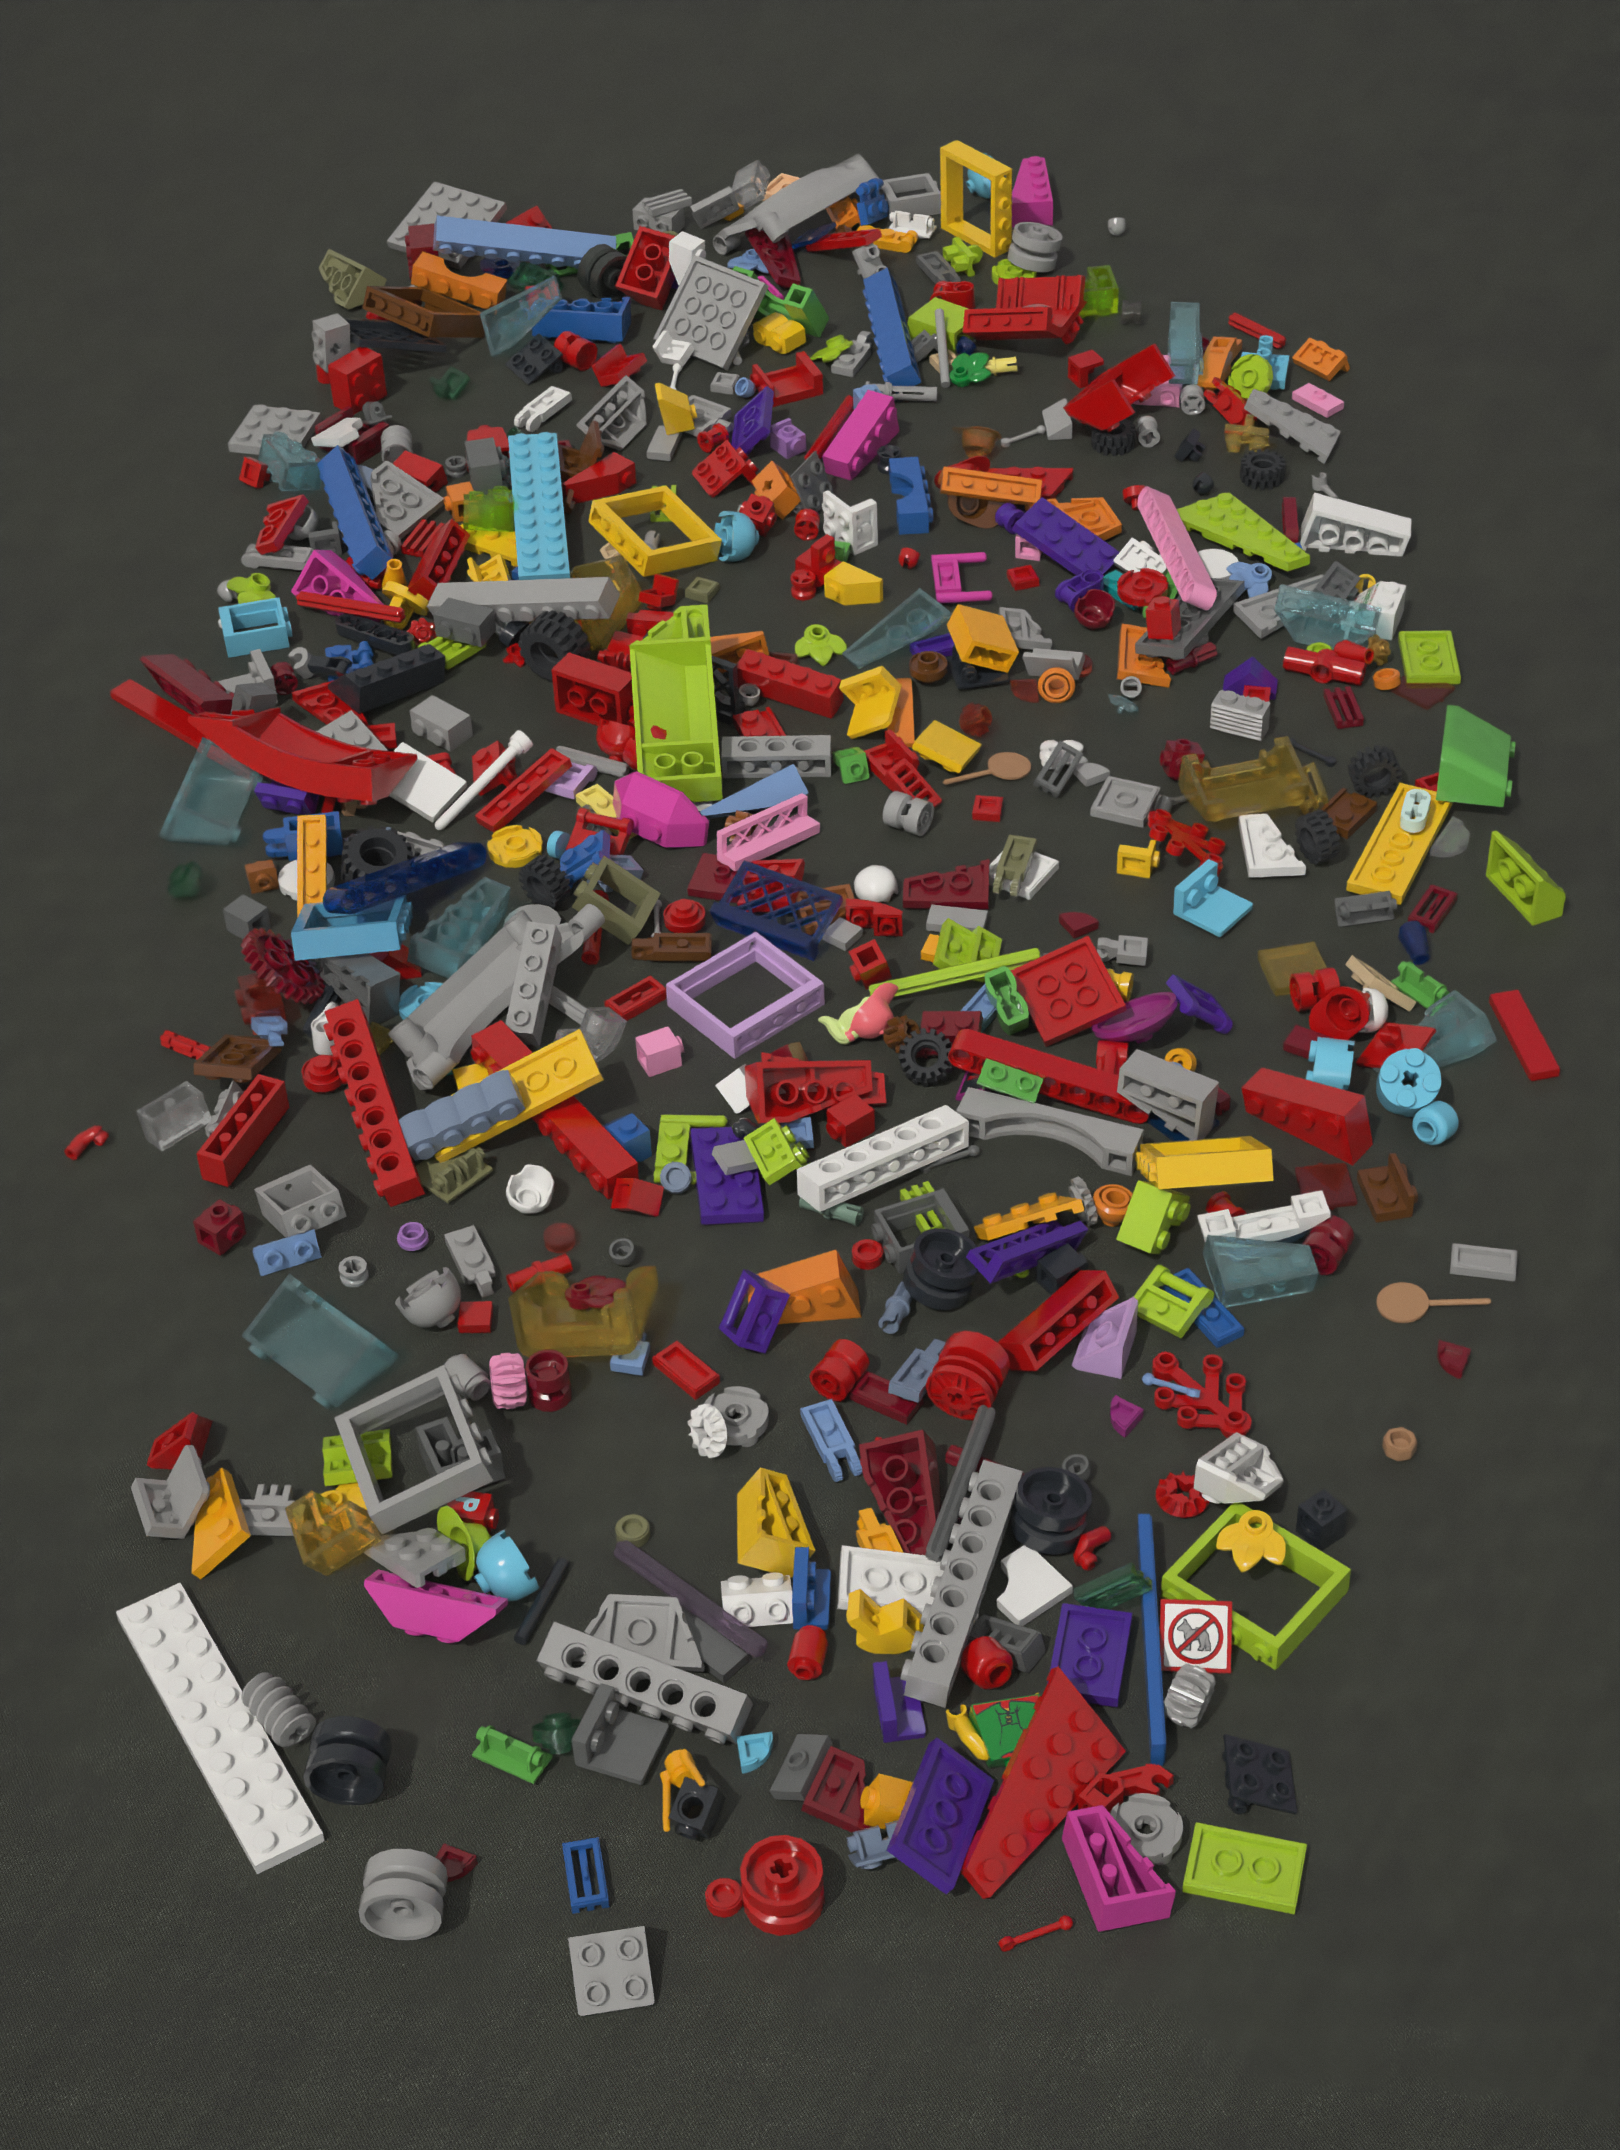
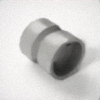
(394, 442)
(908, 813)

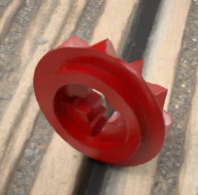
(1178, 1504)

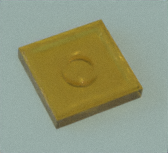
(1286, 960)

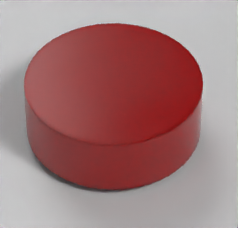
(867, 1254)
(724, 1897)

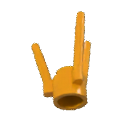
(678, 1766)

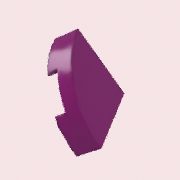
(1124, 1415)

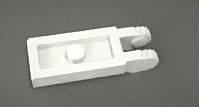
(542, 408)

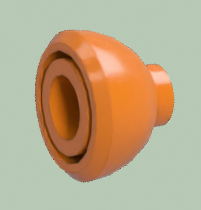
(1056, 685)
(1112, 1203)

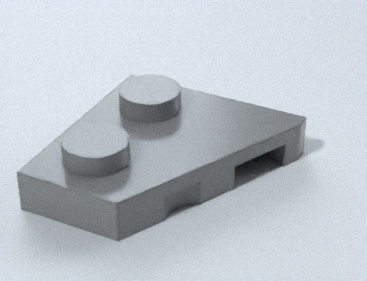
(1024, 630)

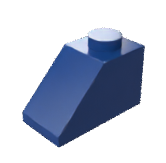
(632, 1136)

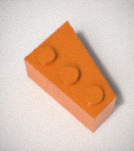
(817, 1289)

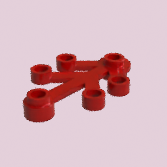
(1185, 836)
(1227, 1419)

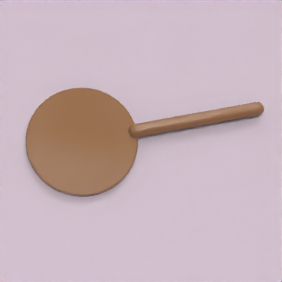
(1002, 765)
(1408, 1302)

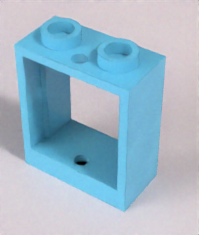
(253, 615)

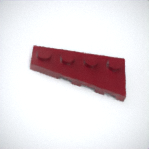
(776, 257)

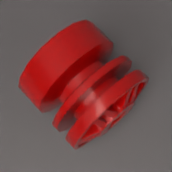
(967, 1374)

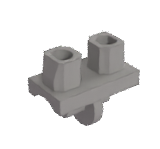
(868, 260)

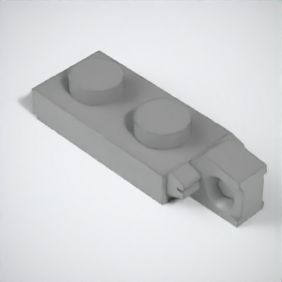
(853, 358)
(471, 1258)

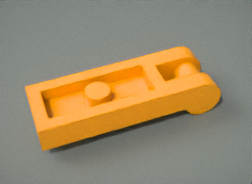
(894, 240)

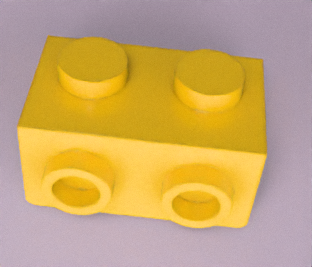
(491, 570)

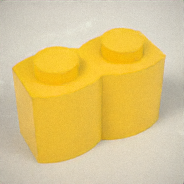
(779, 333)

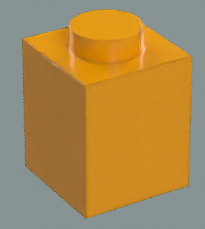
(884, 1800)

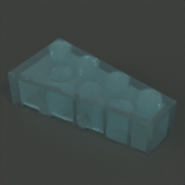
(461, 929)

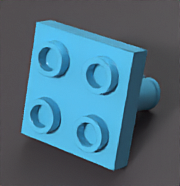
(1278, 362)

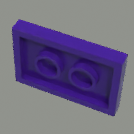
(753, 421)
(1093, 1651)

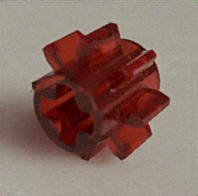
(975, 719)

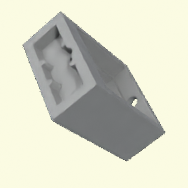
(912, 194)
(289, 1207)

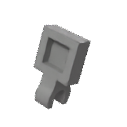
(1127, 949)

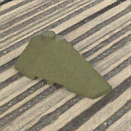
(348, 279)

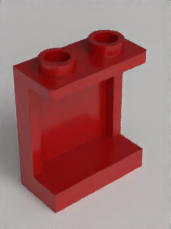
(792, 382)

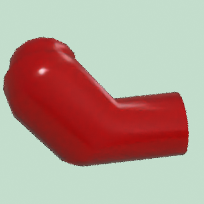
(83, 1139)
(1088, 1541)

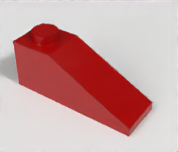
(602, 479)

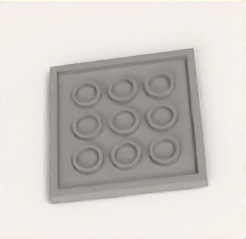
(447, 202)
(713, 310)

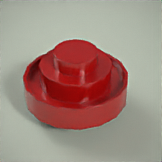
(684, 916)
(321, 1073)

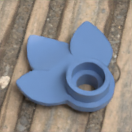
(749, 261)
(1254, 576)

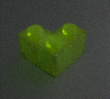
(1100, 292)
(489, 511)

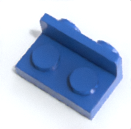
(810, 1592)

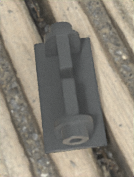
(374, 413)
(1364, 908)

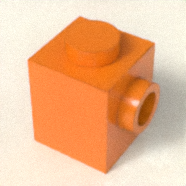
(454, 499)

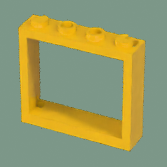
(952, 159)
(606, 519)
(1205, 1162)

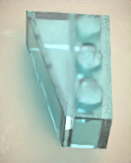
(1185, 343)

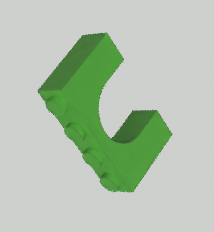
(799, 305)

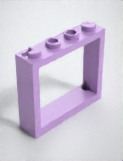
(805, 998)

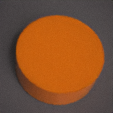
(1386, 679)

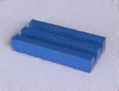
(589, 1900)

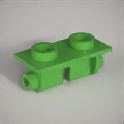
(1422, 990)
(1009, 1081)
(510, 1754)

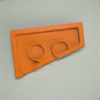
(1146, 669)

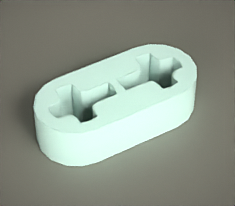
(1411, 809)

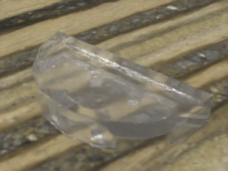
(1452, 840)

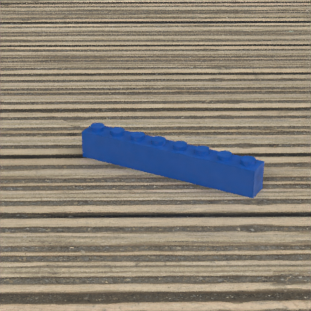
(890, 330)
(354, 513)

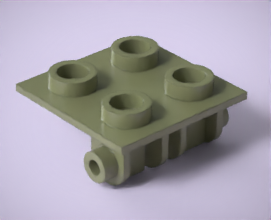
(455, 1175)

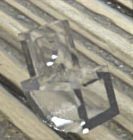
(601, 1030)

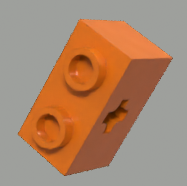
(778, 487)

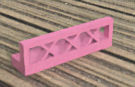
(764, 839)

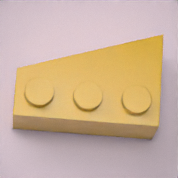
(770, 1524)

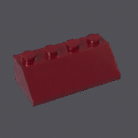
(186, 685)

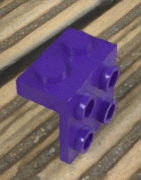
(286, 798)

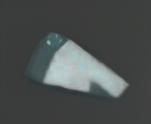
(905, 624)

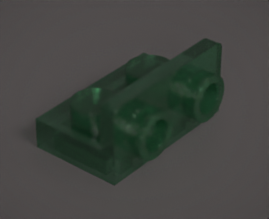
(531, 274)

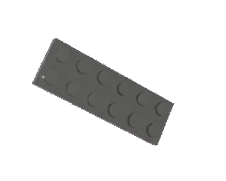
(1194, 623)

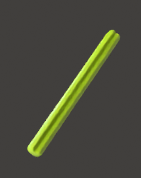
(958, 973)

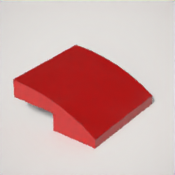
(789, 867)

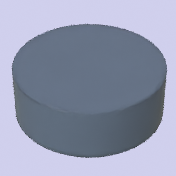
(675, 1177)

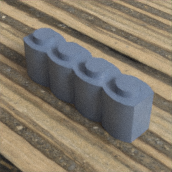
(465, 1113)

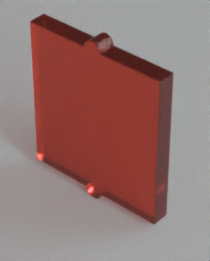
(1423, 694)
(1331, 1179)

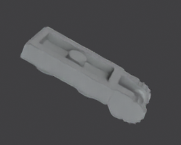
(288, 558)

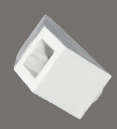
(681, 252)

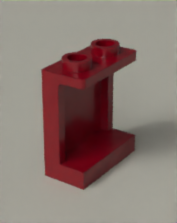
(369, 439)

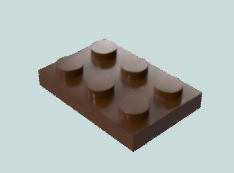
(236, 1058)

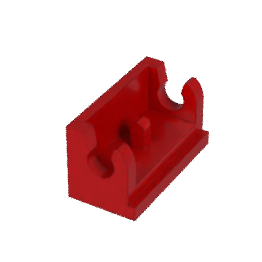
(422, 470)

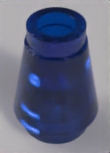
(1414, 940)

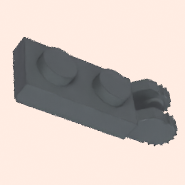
(937, 267)

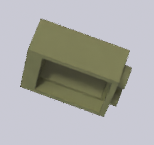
(617, 921)

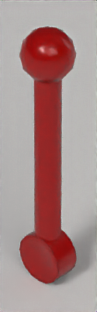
(1008, 1943)

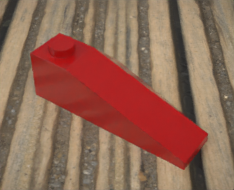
(803, 1087)

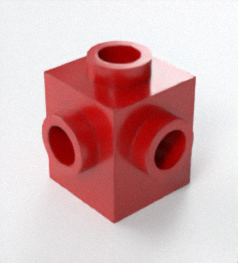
(761, 512)

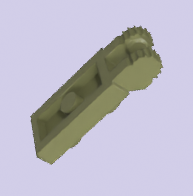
(1014, 863)

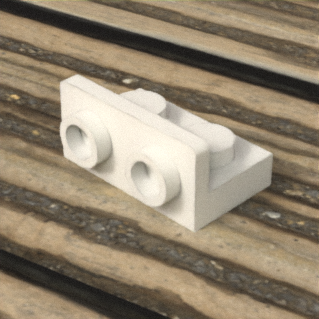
(1138, 556)

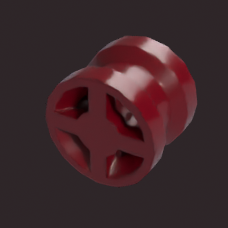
(286, 684)

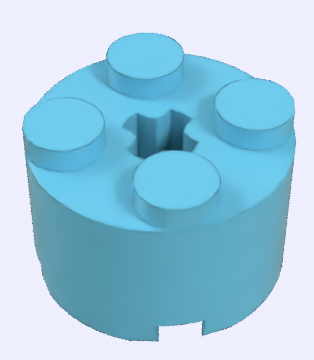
(1331, 1062)
(1408, 1065)

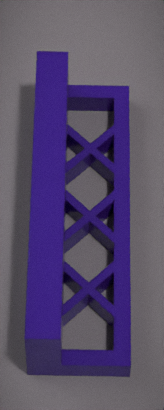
(1023, 1254)

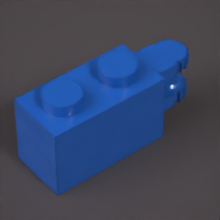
(284, 840)

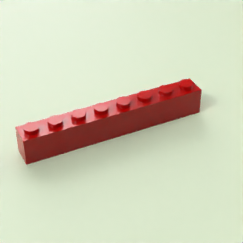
(566, 1123)

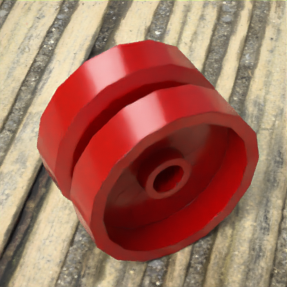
(782, 1885)

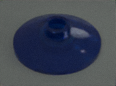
(498, 267)

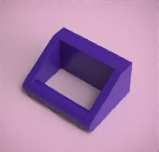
(760, 1316)

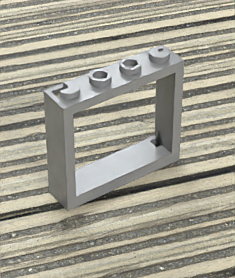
(435, 1491)

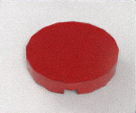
(1142, 586)

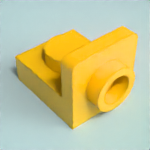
(1137, 860)

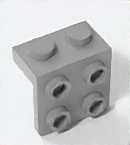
(172, 1504)

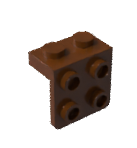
(575, 461)

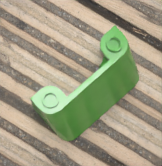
(1474, 760)

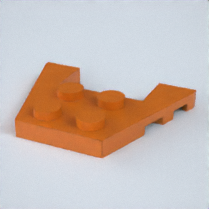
(1092, 514)

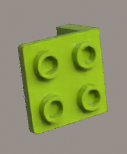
(776, 1151)

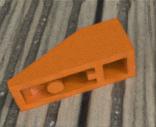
(734, 646)

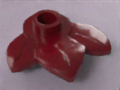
(593, 1292)

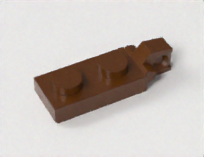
(673, 947)

